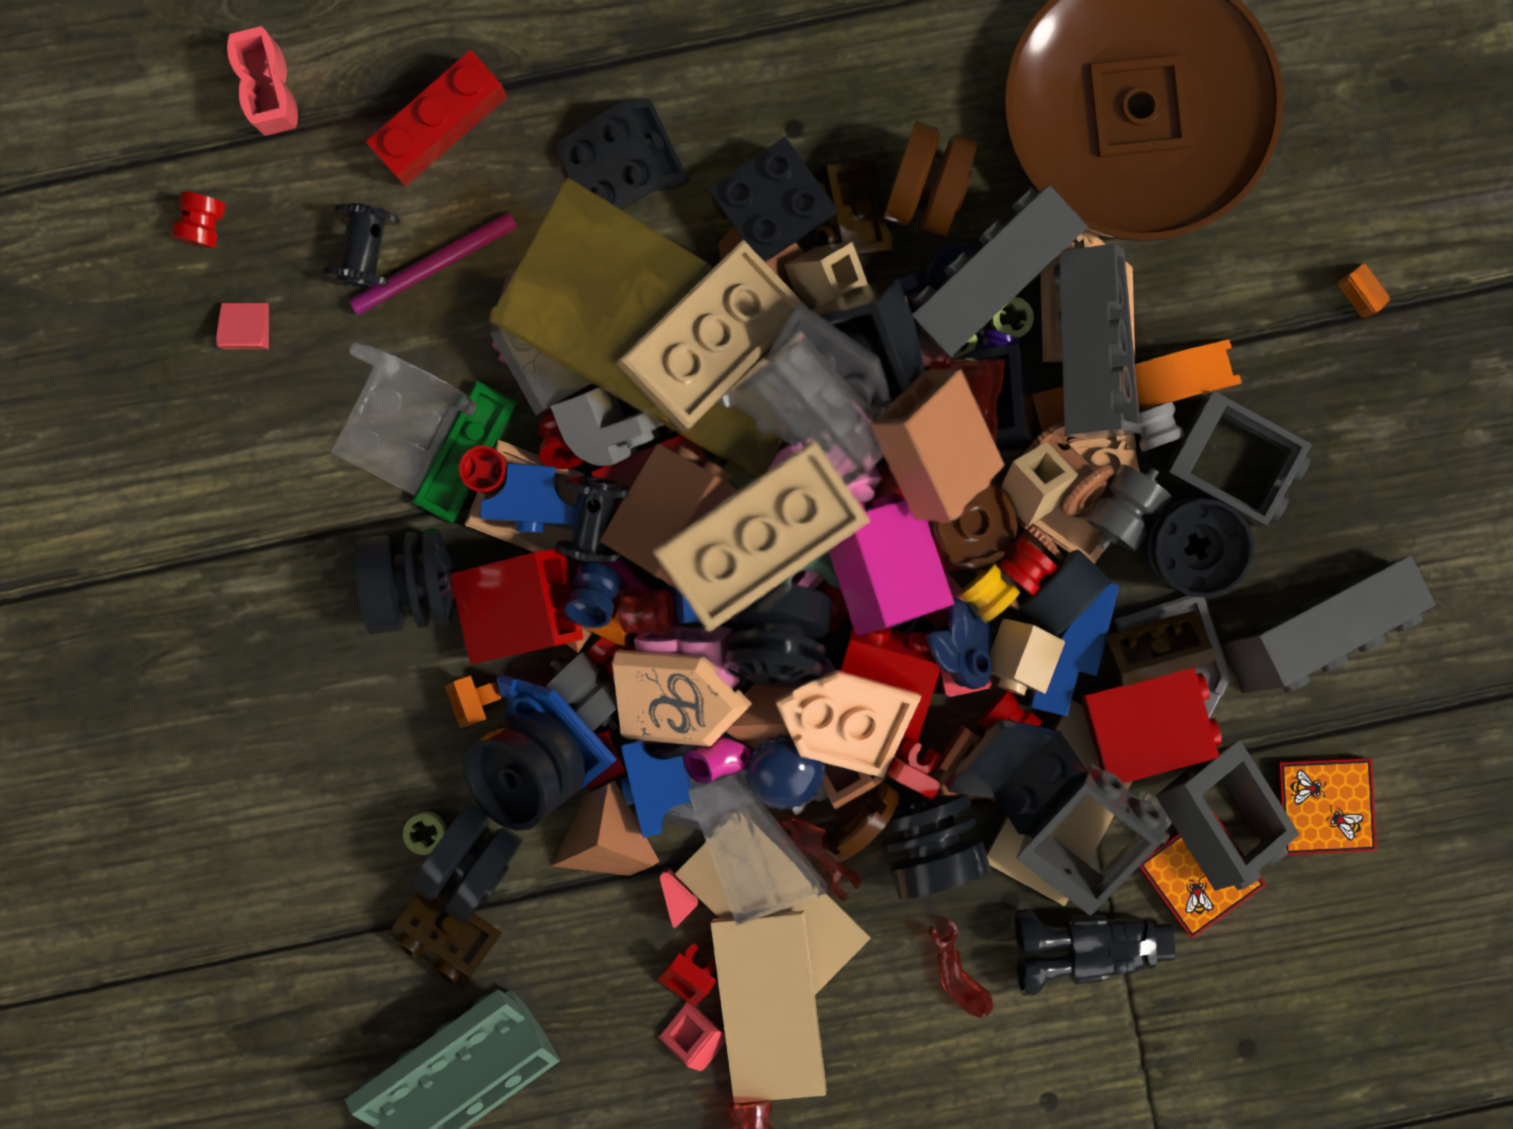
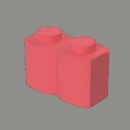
(262, 83)

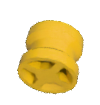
(989, 593)

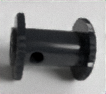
(361, 245)
(592, 521)

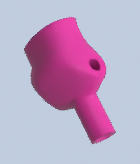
(720, 758)

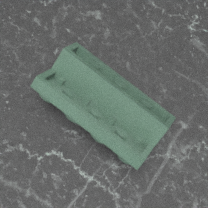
(459, 1070)

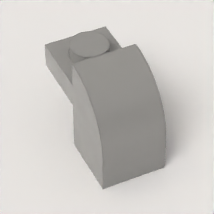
(599, 430)

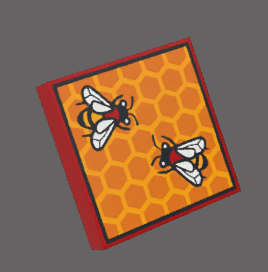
(1328, 804)
(1187, 890)

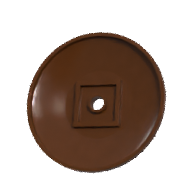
(1209, 126)

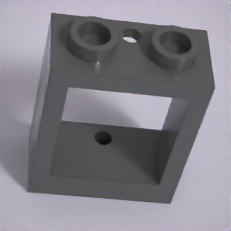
(1291, 467)
(1203, 833)
(1070, 873)

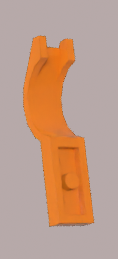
(1158, 381)

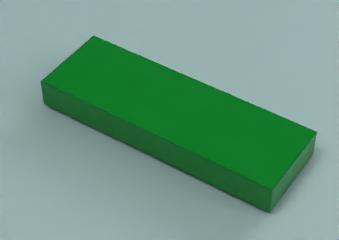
(442, 486)

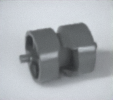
(1133, 501)
(584, 692)

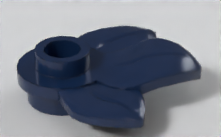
(964, 647)

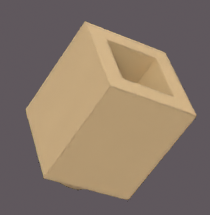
(825, 273)
(1038, 483)
(1024, 657)

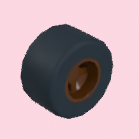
(1065, 593)

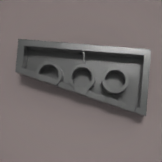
(996, 270)
(1097, 343)
(1330, 628)

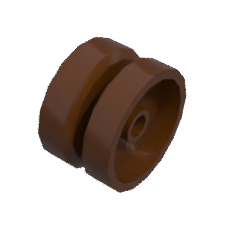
(931, 180)

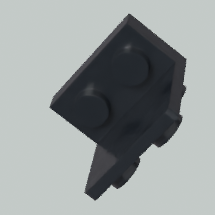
(623, 154)
(772, 200)
(1023, 769)

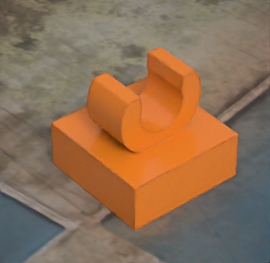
(468, 701)

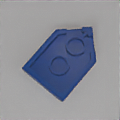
(525, 696)

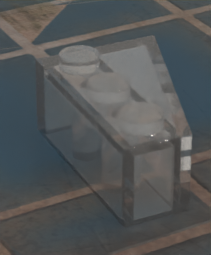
(807, 400)
(751, 851)

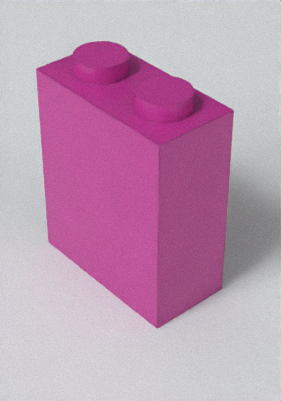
(890, 568)

